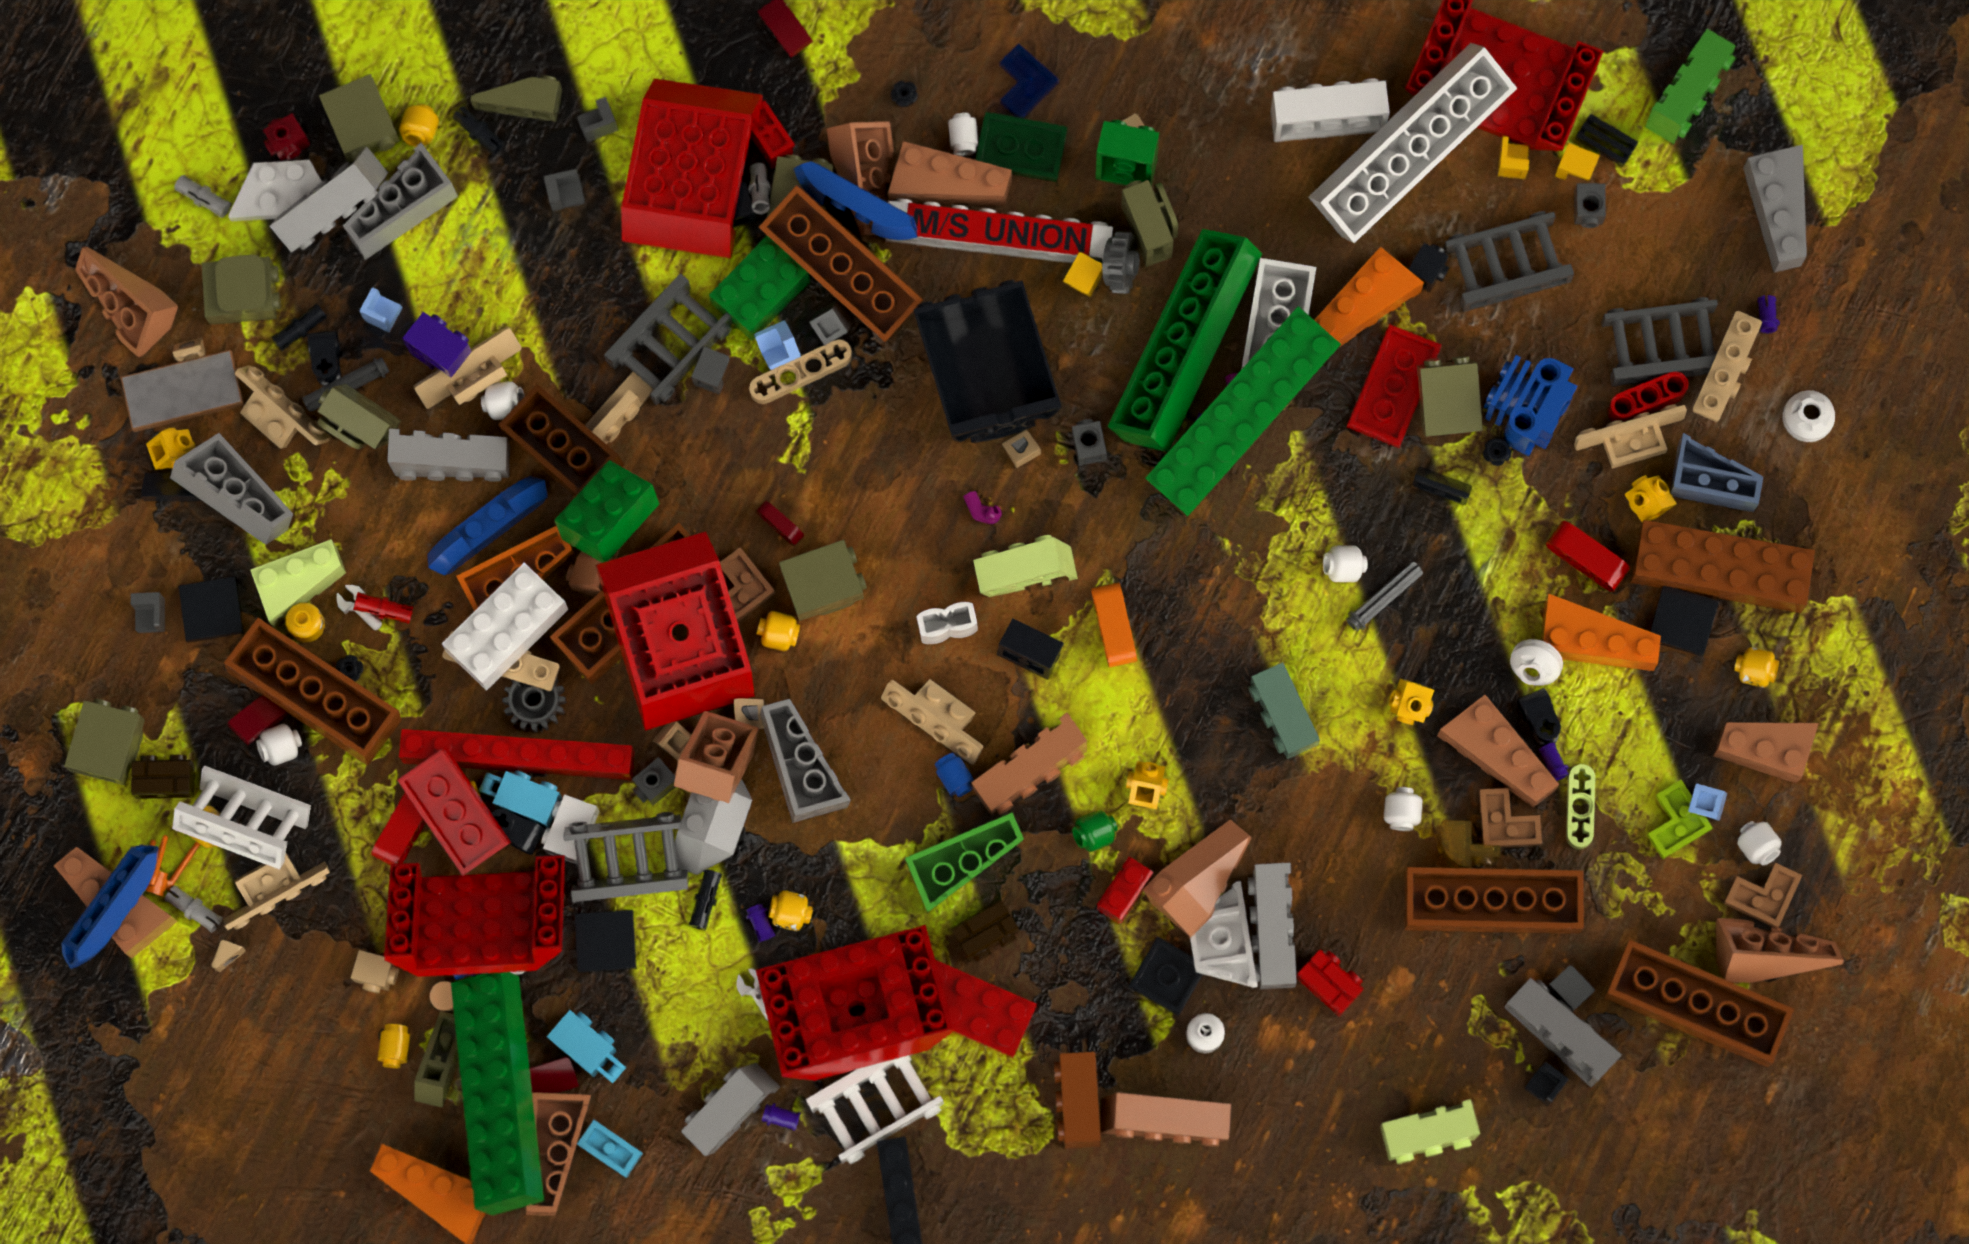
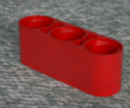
(1657, 388)
(1587, 556)
(399, 833)

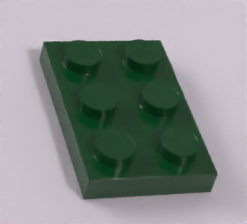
(1022, 146)

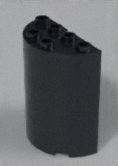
(988, 362)

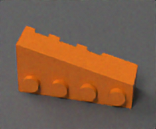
(1371, 294)
(541, 553)
(1597, 638)
(432, 1189)

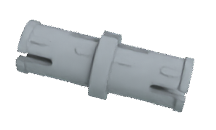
(759, 188)
(202, 196)
(193, 908)

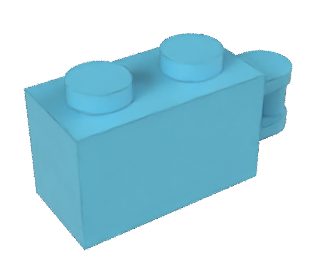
(522, 796)
(586, 1046)

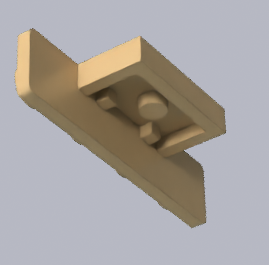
(1727, 365)
(474, 375)
(619, 408)
(275, 413)
(1632, 439)
(528, 670)
(936, 714)
(269, 885)

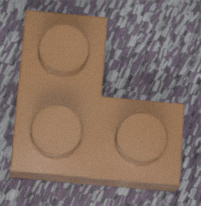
(749, 584)
(1500, 827)
(1765, 903)

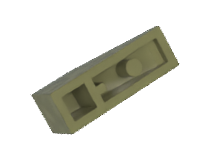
(525, 98)
(438, 1063)

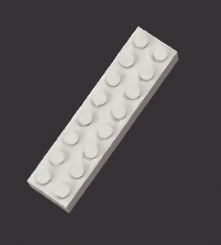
(1412, 142)

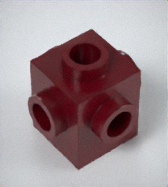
(285, 138)

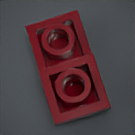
(785, 27)
(256, 718)

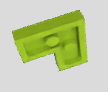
(1683, 825)

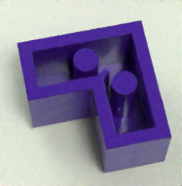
(437, 345)

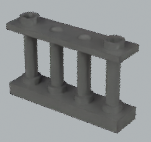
(1502, 288)
(660, 314)
(1627, 373)
(615, 884)

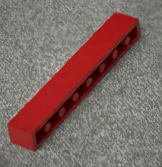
(521, 754)

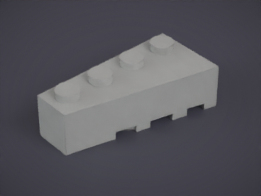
(330, 201)
(1779, 202)
(401, 203)
(448, 456)
(232, 488)
(802, 770)
(1273, 925)
(1562, 1031)

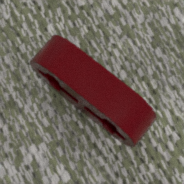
(779, 523)

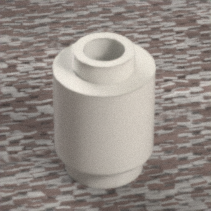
(963, 134)

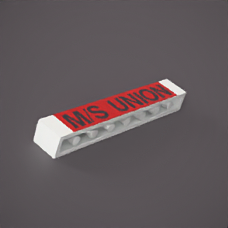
(1004, 233)

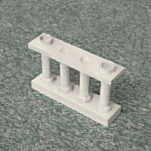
(232, 835)
(850, 1089)

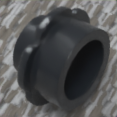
(909, 98)
(1497, 444)
(350, 660)

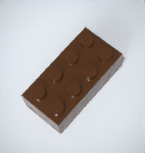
(557, 440)

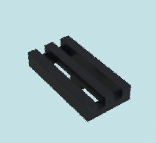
(1613, 132)

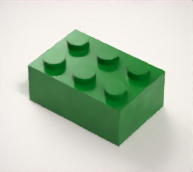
(1126, 153)
(759, 287)
(607, 512)

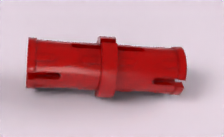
(383, 608)

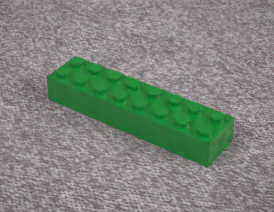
(1185, 340)
(1243, 411)
(497, 1092)

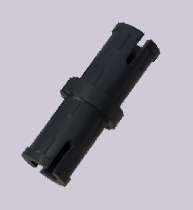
(478, 130)
(299, 327)
(705, 899)

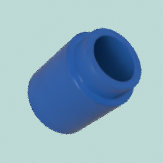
(954, 775)

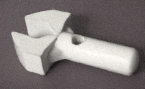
(345, 607)
(755, 993)

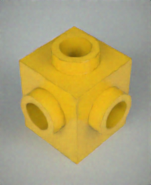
(169, 446)
(1650, 498)
(1411, 702)
(1147, 784)

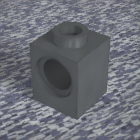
(1589, 193)
(1093, 453)

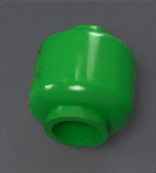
(1094, 830)

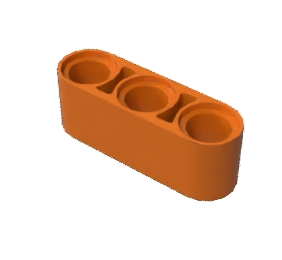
(1114, 625)

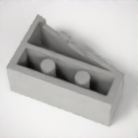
(728, 1107)

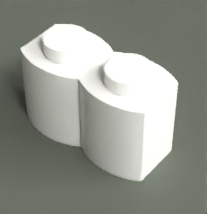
(939, 624)

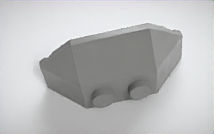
(710, 830)

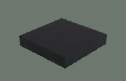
(211, 609)
(1684, 620)
(605, 941)
(1166, 977)

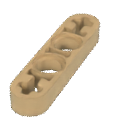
(803, 376)

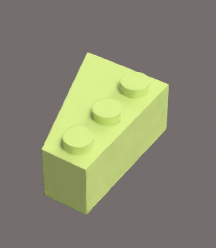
(1024, 566)
(296, 578)
(1430, 1132)

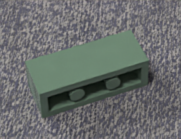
(1283, 711)

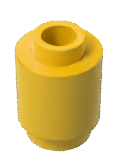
(394, 1045)

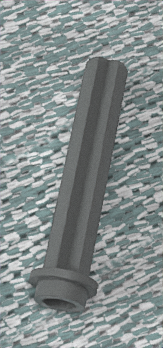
(354, 380)
(1383, 596)

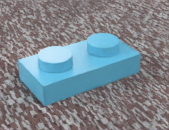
(610, 1148)

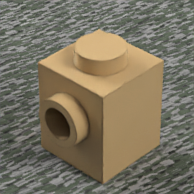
(374, 972)

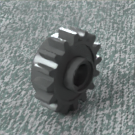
(1120, 262)
(533, 715)

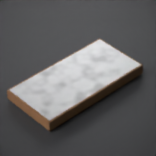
(182, 391)

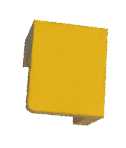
(1513, 160)
(1577, 162)
(1084, 274)

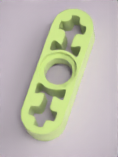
(1589, 785)

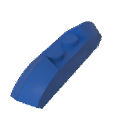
(887, 219)
(487, 525)
(110, 905)

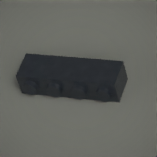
(899, 1191)

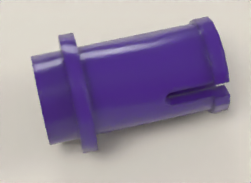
(1768, 314)
(1554, 761)
(760, 922)
(780, 1117)

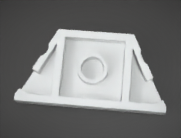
(273, 189)
(1224, 943)

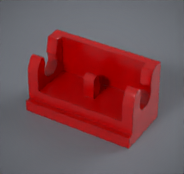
(771, 136)

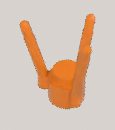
(159, 881)

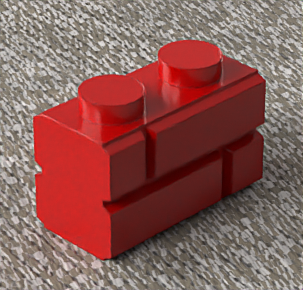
(1124, 890)
(1330, 982)

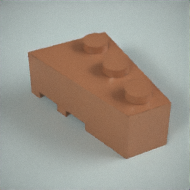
(1768, 747)

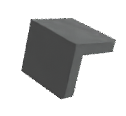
(598, 121)
(564, 189)
(831, 322)
(710, 370)
(149, 612)
(1571, 988)

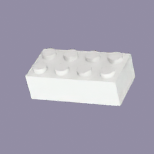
(1329, 110)
(1277, 294)
(505, 626)

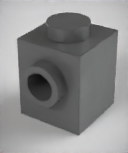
(654, 782)

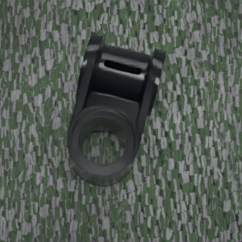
(325, 353)
(1539, 713)
(520, 831)

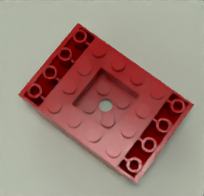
(650, 596)
(813, 996)

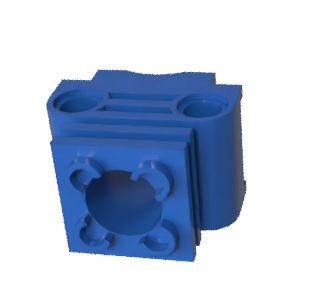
(1531, 402)

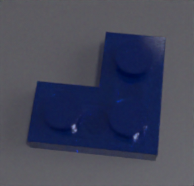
(1033, 81)

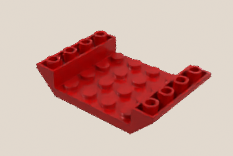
(1547, 73)
(688, 167)
(475, 920)

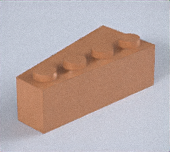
(947, 179)
(1500, 752)
(1031, 766)
(142, 923)
(1165, 1118)
(558, 1130)

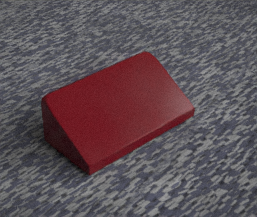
(554, 1076)

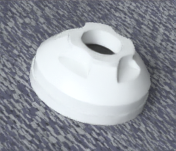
(1802, 427)
(1536, 655)

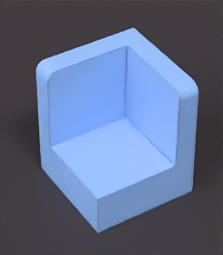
(380, 310)
(777, 345)
(1707, 802)

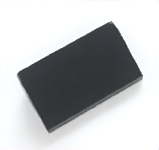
(1442, 485)
(162, 488)

